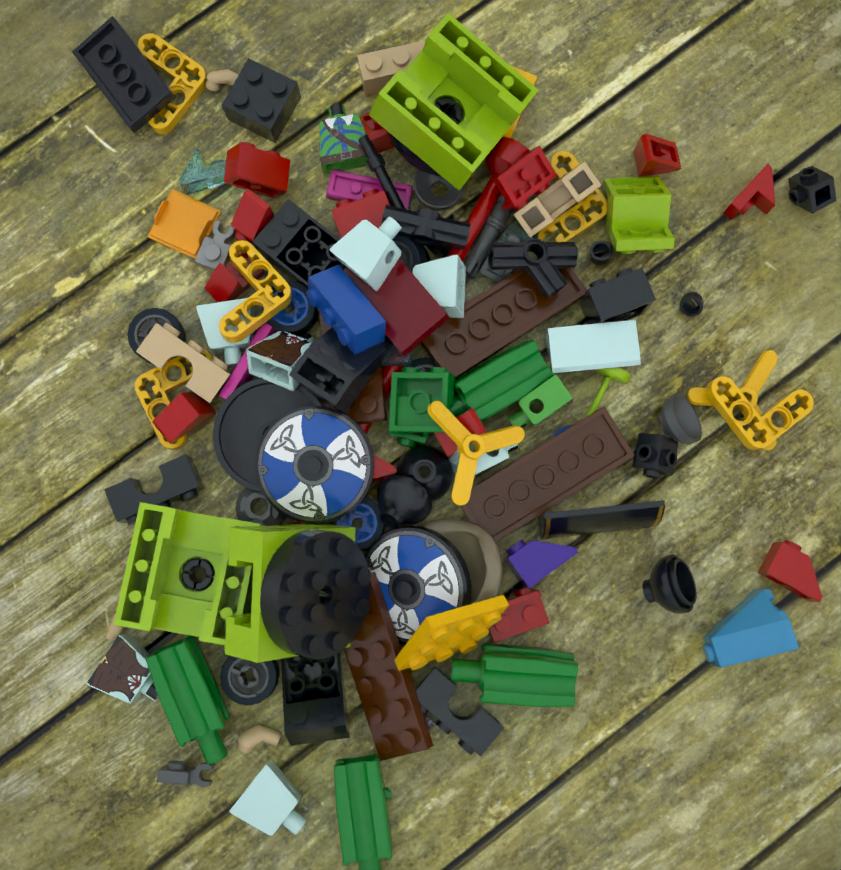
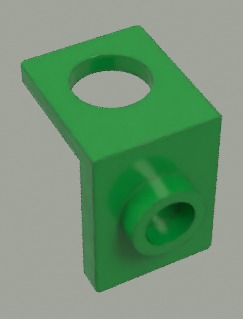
(408, 439)

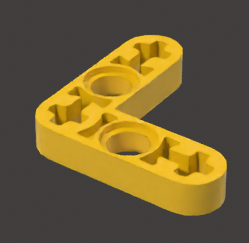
(181, 80)
(594, 198)
(263, 297)
(163, 387)
(761, 423)

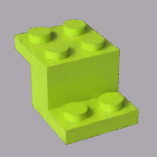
(638, 214)

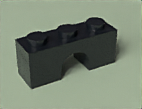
(179, 482)
(475, 730)

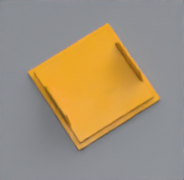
(183, 223)

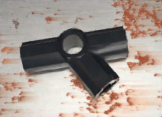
(429, 229)
(544, 270)

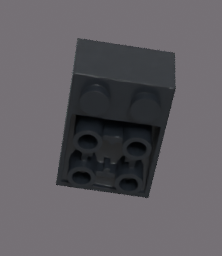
(297, 244)
(335, 372)
(314, 700)

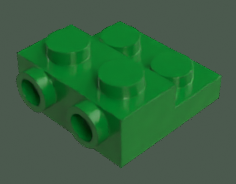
(413, 393)

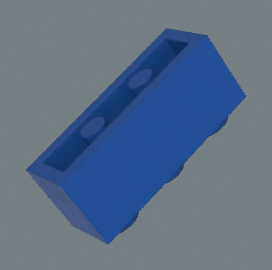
(346, 309)

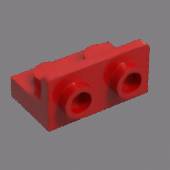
(524, 178)
(522, 615)

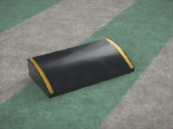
(601, 519)

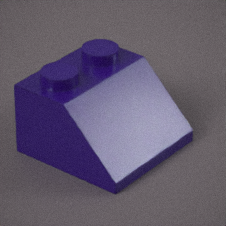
(536, 560)

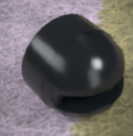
(598, 250)
(688, 307)

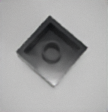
(261, 100)
(619, 298)

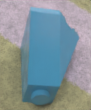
(750, 632)

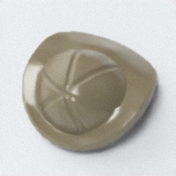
(479, 553)

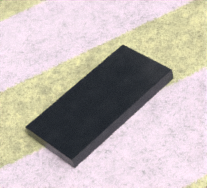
(123, 74)

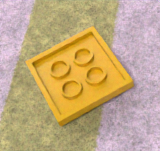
(450, 633)

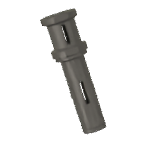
(491, 229)

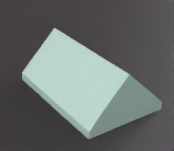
(593, 346)

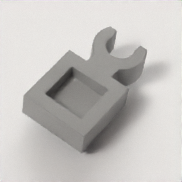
(216, 249)

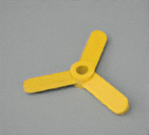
(749, 388)
(468, 459)

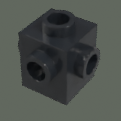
(812, 189)
(655, 455)

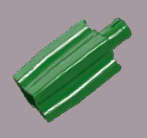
(500, 381)
(520, 675)
(190, 696)
(362, 811)

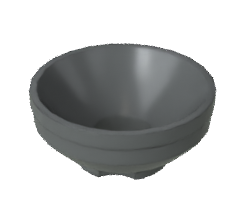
(422, 186)
(680, 420)
(244, 511)

